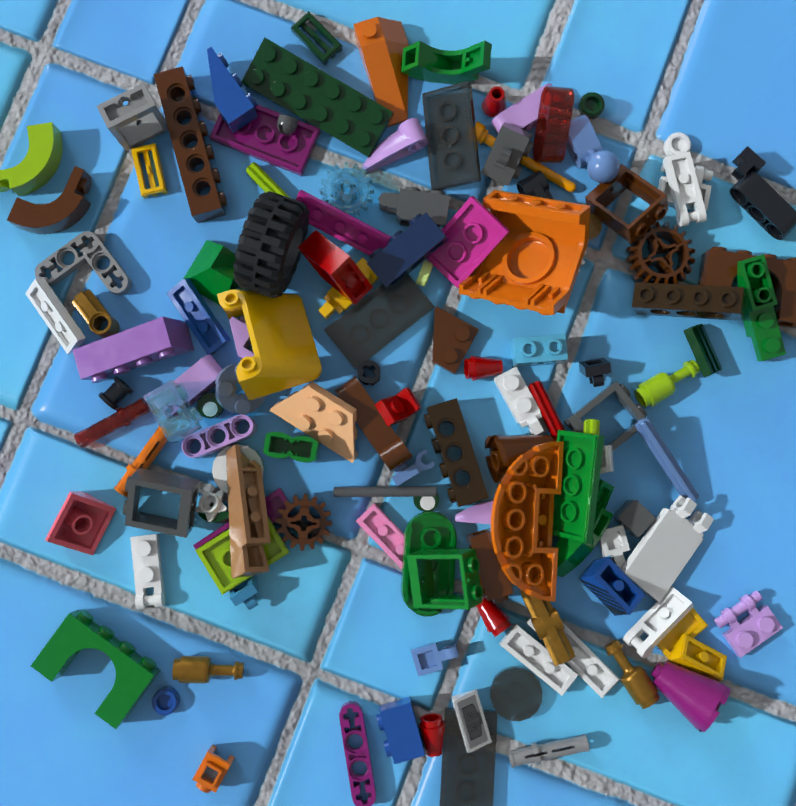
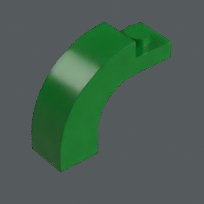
(446, 66)

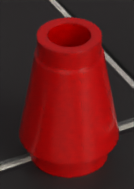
(494, 102)
(481, 367)
(493, 617)
(432, 732)

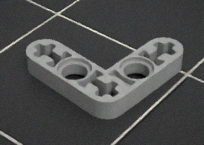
(91, 256)

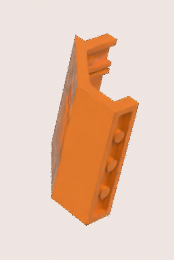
(538, 256)

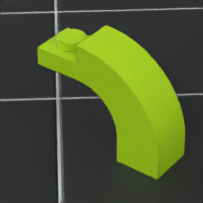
(39, 163)

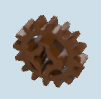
(291, 521)

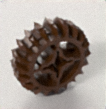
(656, 246)

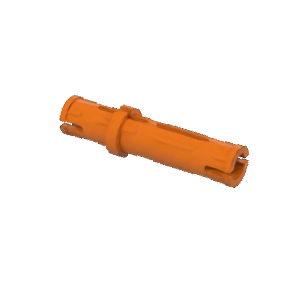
(144, 458)

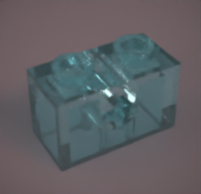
(161, 402)

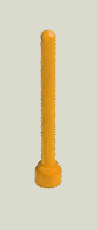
(484, 137)

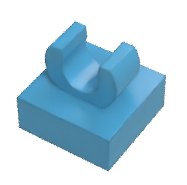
(245, 593)

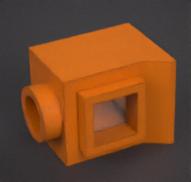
(212, 771)

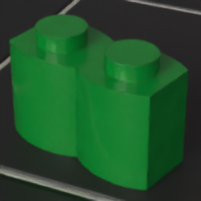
(298, 448)

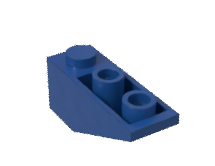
(230, 100)

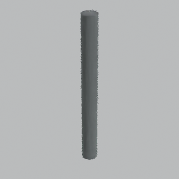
(388, 491)

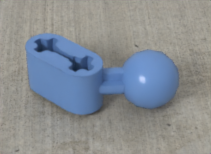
(586, 150)

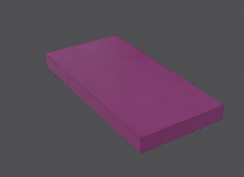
(265, 142)

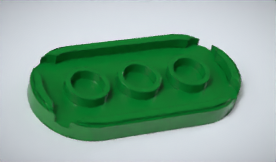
(429, 531)

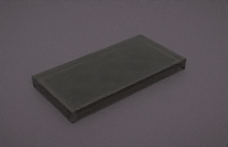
(451, 136)
(378, 320)
(465, 776)

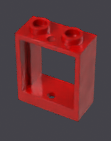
(335, 267)

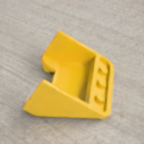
(280, 342)

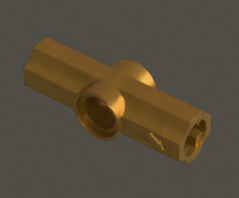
(549, 629)

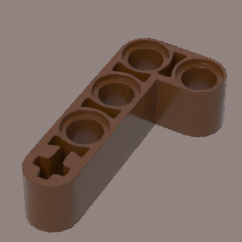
(382, 437)

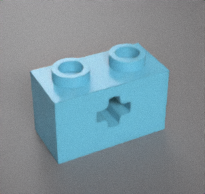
(539, 350)

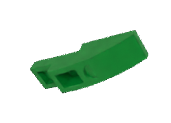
(759, 312)
(572, 552)

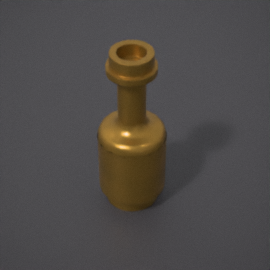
(200, 669)
(634, 678)

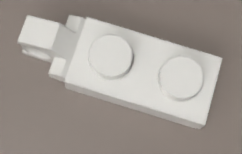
(519, 400)

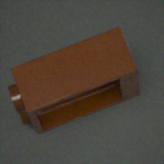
(605, 193)
(492, 578)

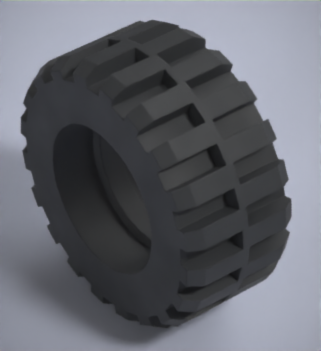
(269, 244)

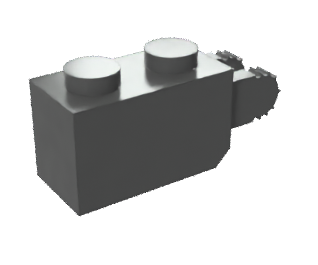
(413, 202)

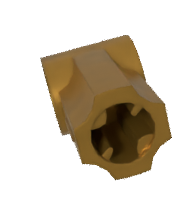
(95, 313)

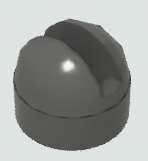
(287, 124)

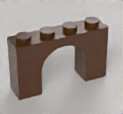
(720, 268)

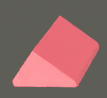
(81, 522)

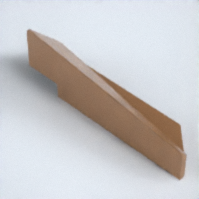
(246, 515)

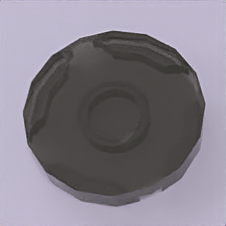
(516, 693)

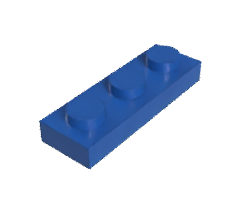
(198, 316)

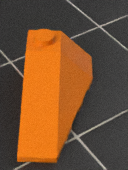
(381, 51)

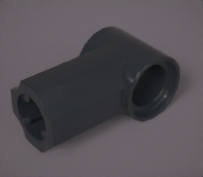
(535, 185)

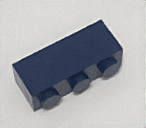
(407, 250)

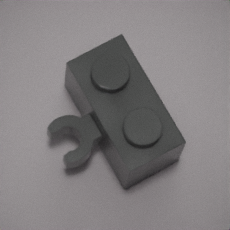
(507, 153)

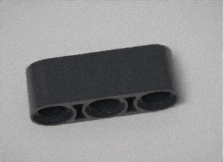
(764, 205)

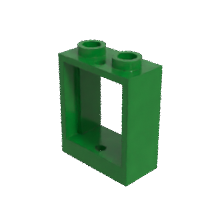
(423, 581)

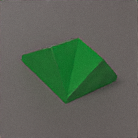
(213, 271)

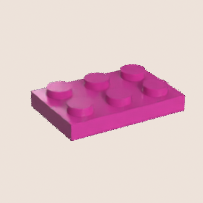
(472, 237)

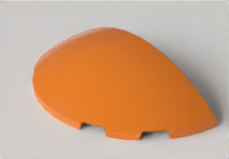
(525, 520)

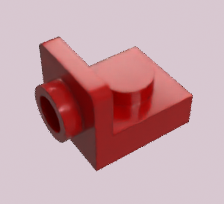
(398, 407)

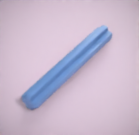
(666, 459)

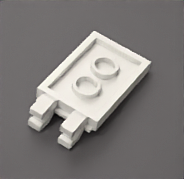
(666, 547)

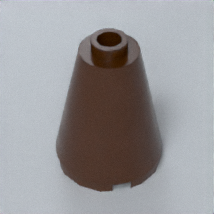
(507, 448)

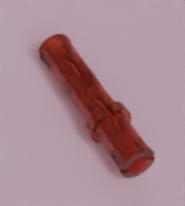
(120, 418)

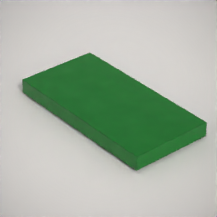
(581, 469)

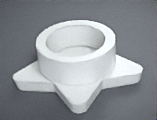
(205, 501)

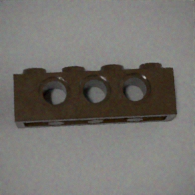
(689, 301)
(475, 488)

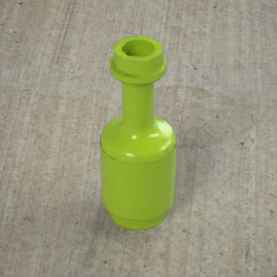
(663, 385)

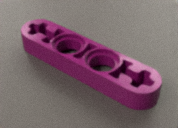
(357, 754)

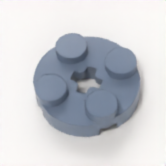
(227, 396)

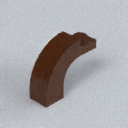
(58, 214)

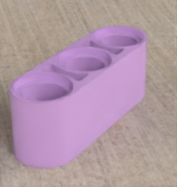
(521, 114)
(198, 379)
(207, 441)

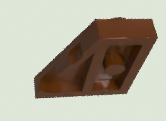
(450, 340)

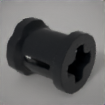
(369, 364)
(115, 393)

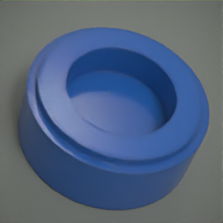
(165, 701)

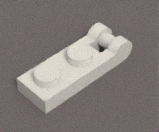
(684, 188)
(147, 571)
(658, 622)

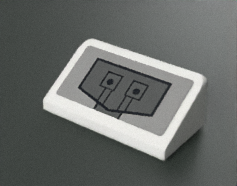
(471, 720)

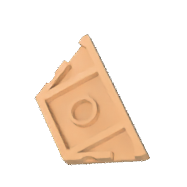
(322, 418)

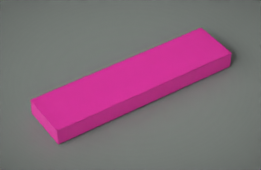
(342, 225)

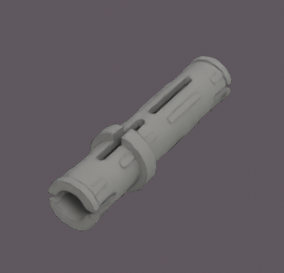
(577, 745)

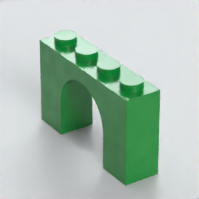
(132, 671)

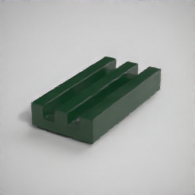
(330, 53)
(702, 350)

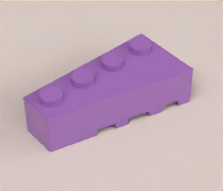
(133, 349)

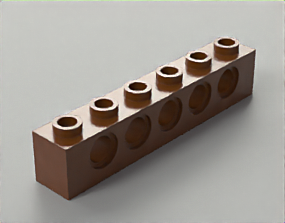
(169, 86)

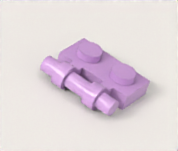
(753, 629)

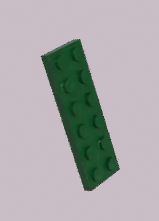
(317, 97)

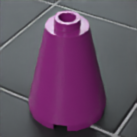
(691, 693)

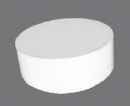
(677, 144)

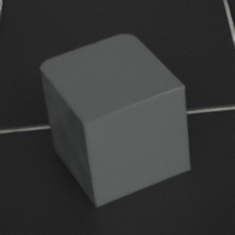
(634, 517)

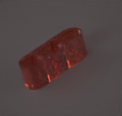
(553, 124)

